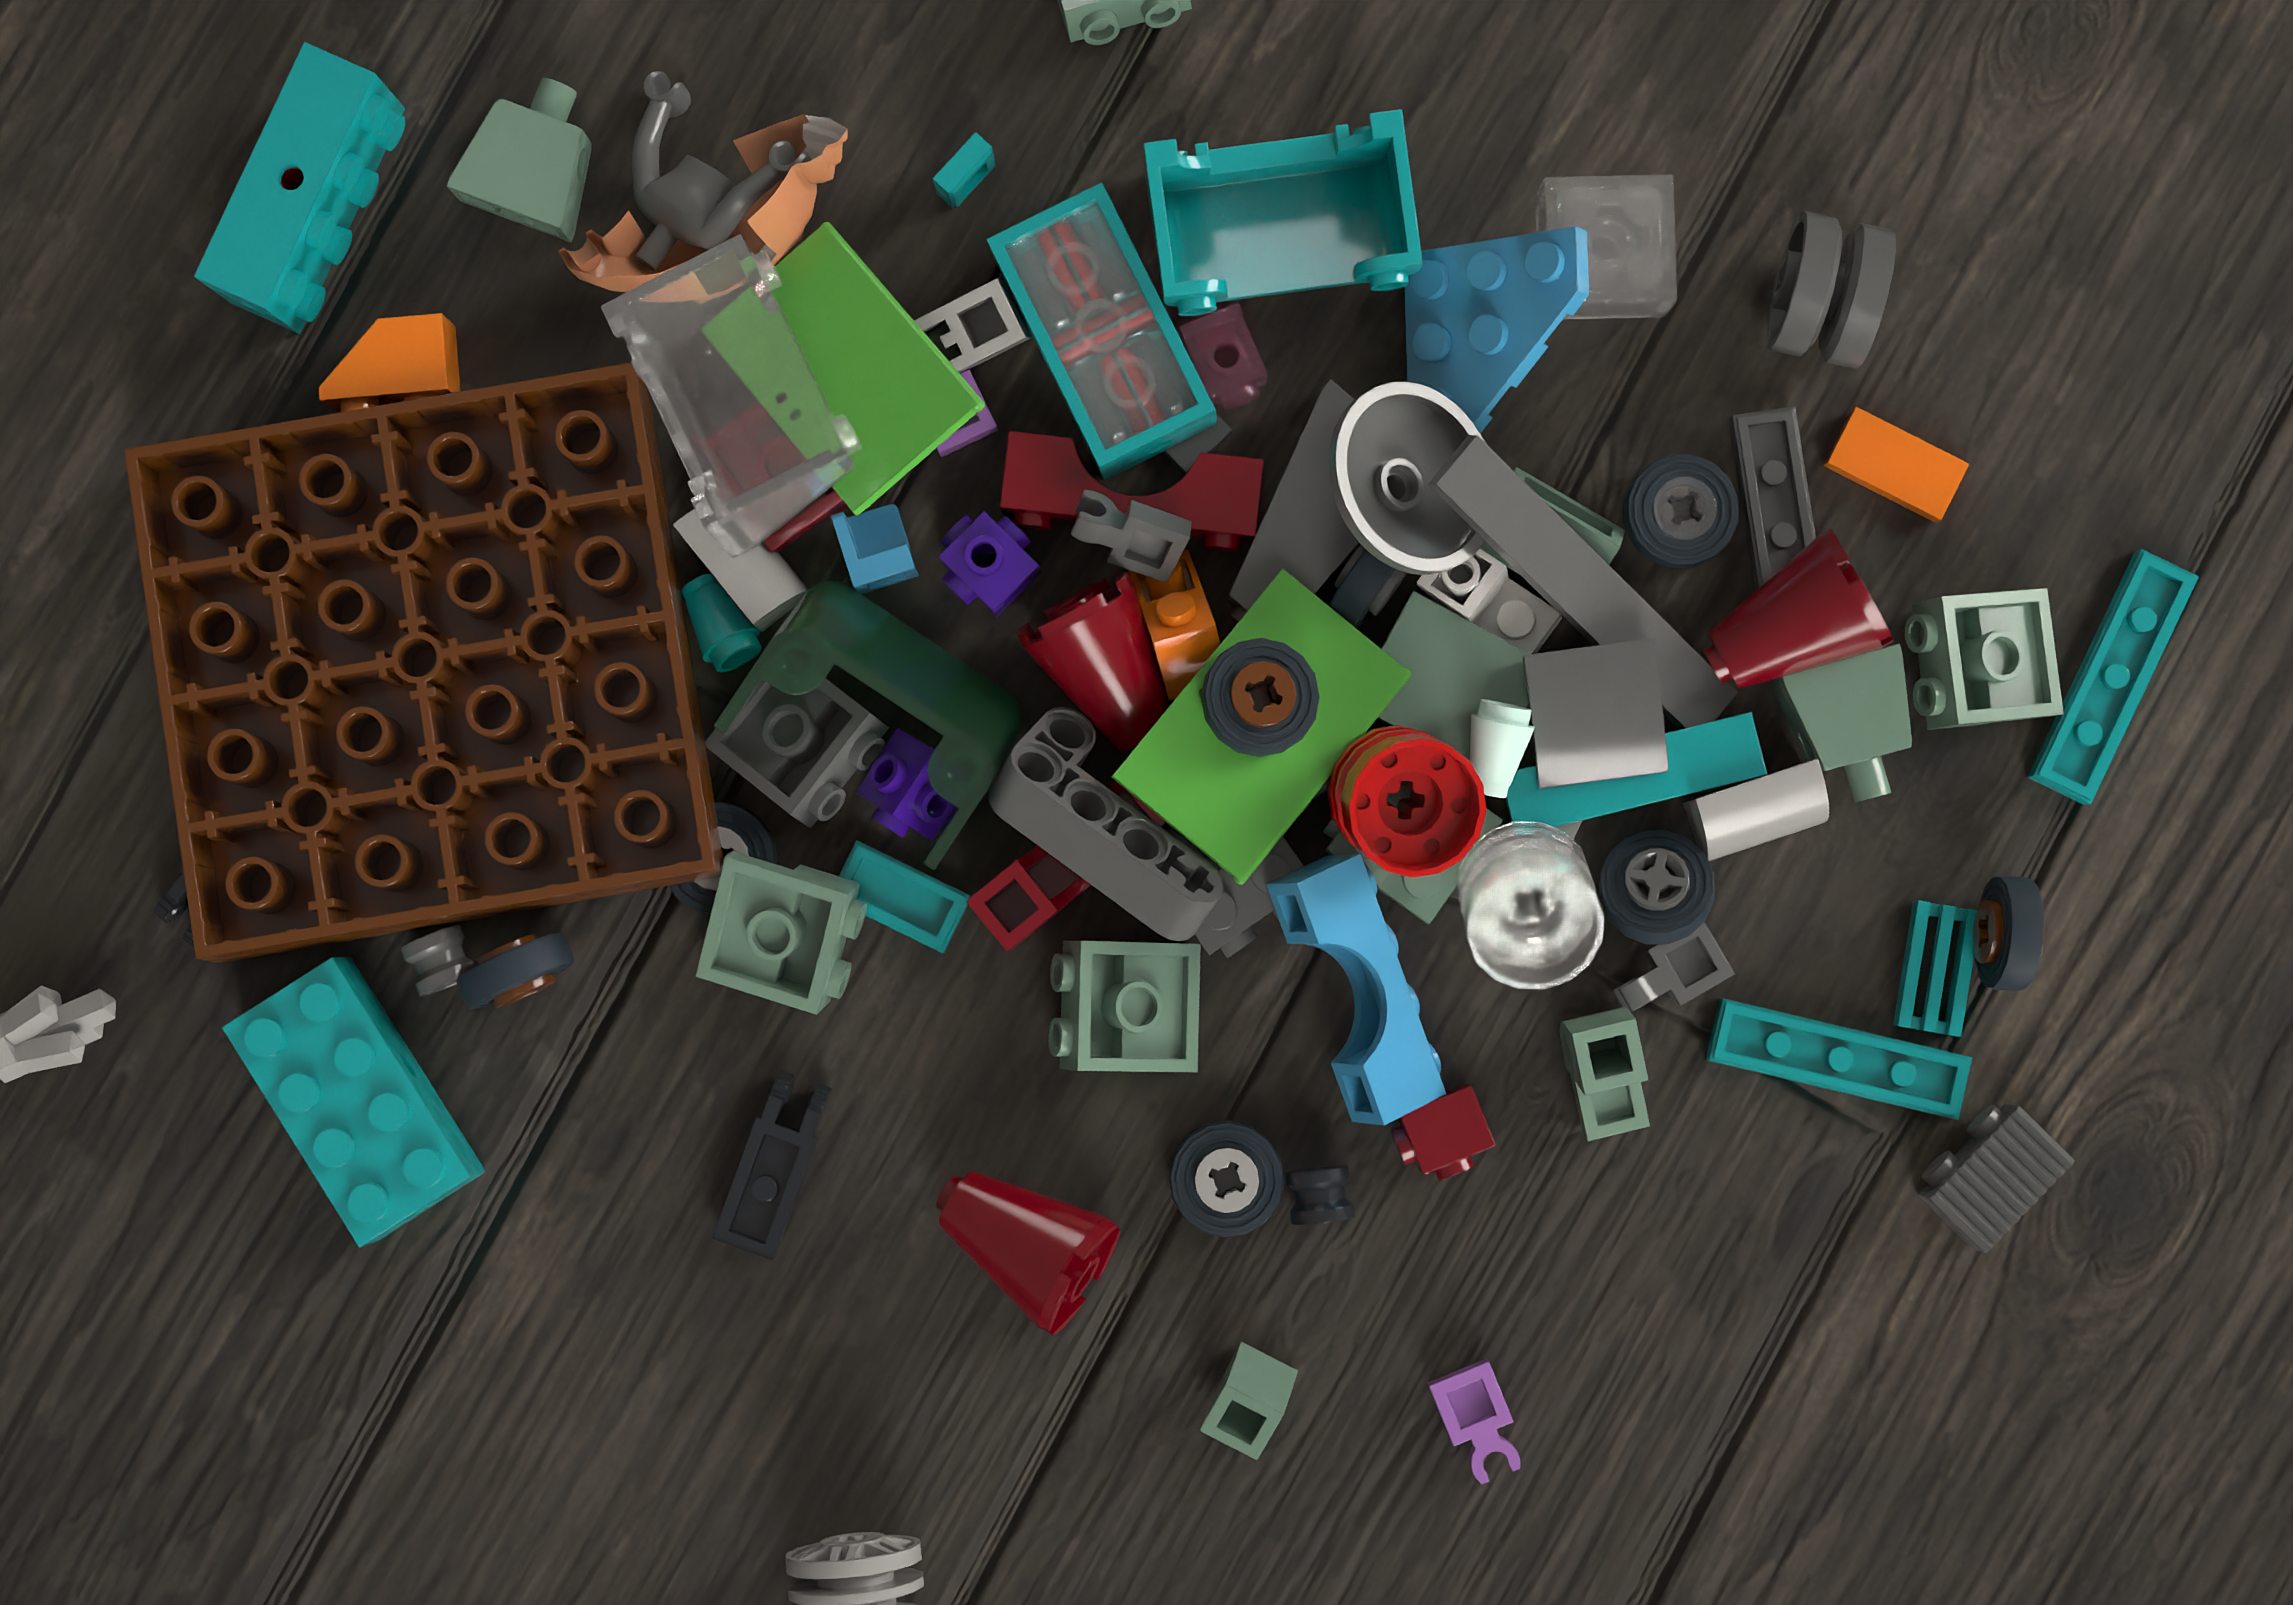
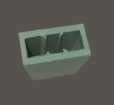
(528, 163)
(1850, 715)

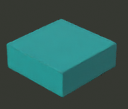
(964, 171)

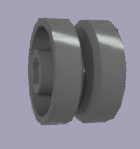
(1831, 289)

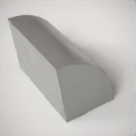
(756, 580)
(1759, 810)

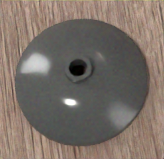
(1399, 442)

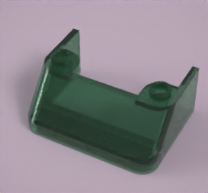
(849, 630)

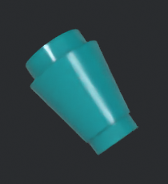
(720, 625)

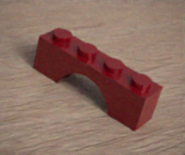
(1047, 480)
(1035, 889)

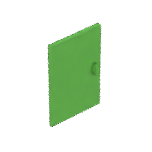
(870, 364)
(1241, 802)

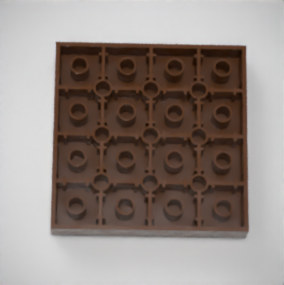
(422, 663)

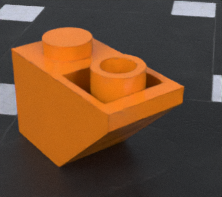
(396, 363)
(1177, 623)

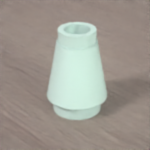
(1498, 743)

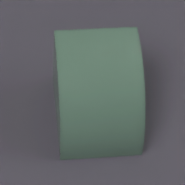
(1249, 1401)

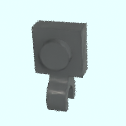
(1139, 540)
(1678, 968)

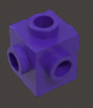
(1004, 579)
(902, 788)

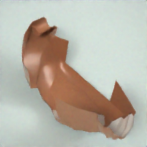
(770, 224)

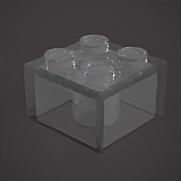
(1627, 237)

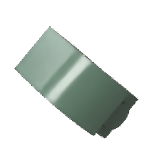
(1606, 1072)

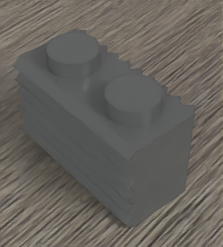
(1993, 1175)

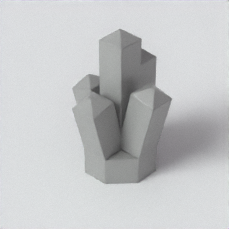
(49, 1035)

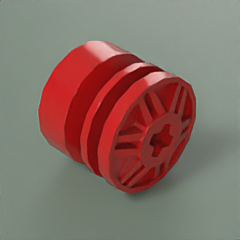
(1427, 829)

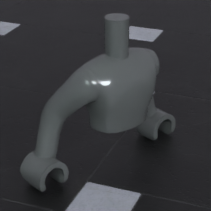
(693, 198)

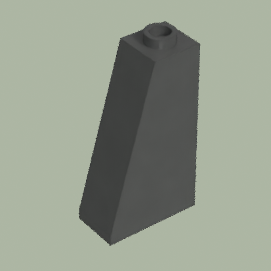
(1303, 521)

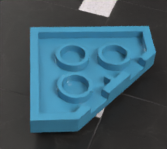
(1486, 311)

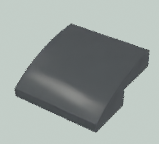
(1596, 713)

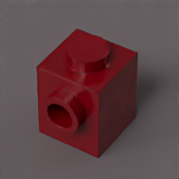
(1444, 1133)

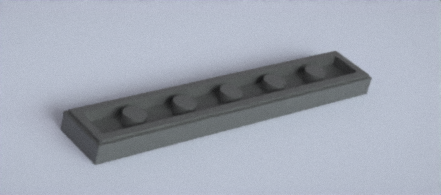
(1574, 577)

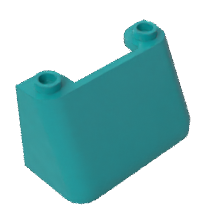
(1283, 215)

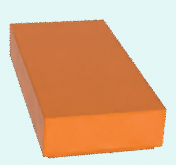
(1896, 465)

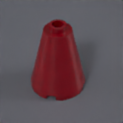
(1799, 619)
(1102, 659)
(1028, 1244)

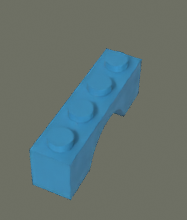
(1387, 1058)

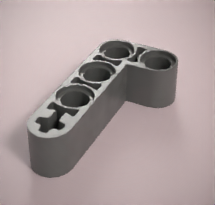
(1100, 833)

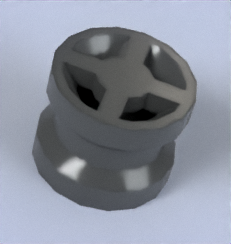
(438, 959)

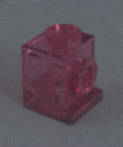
(1225, 330)

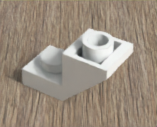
(1493, 601)

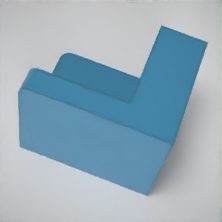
(875, 548)

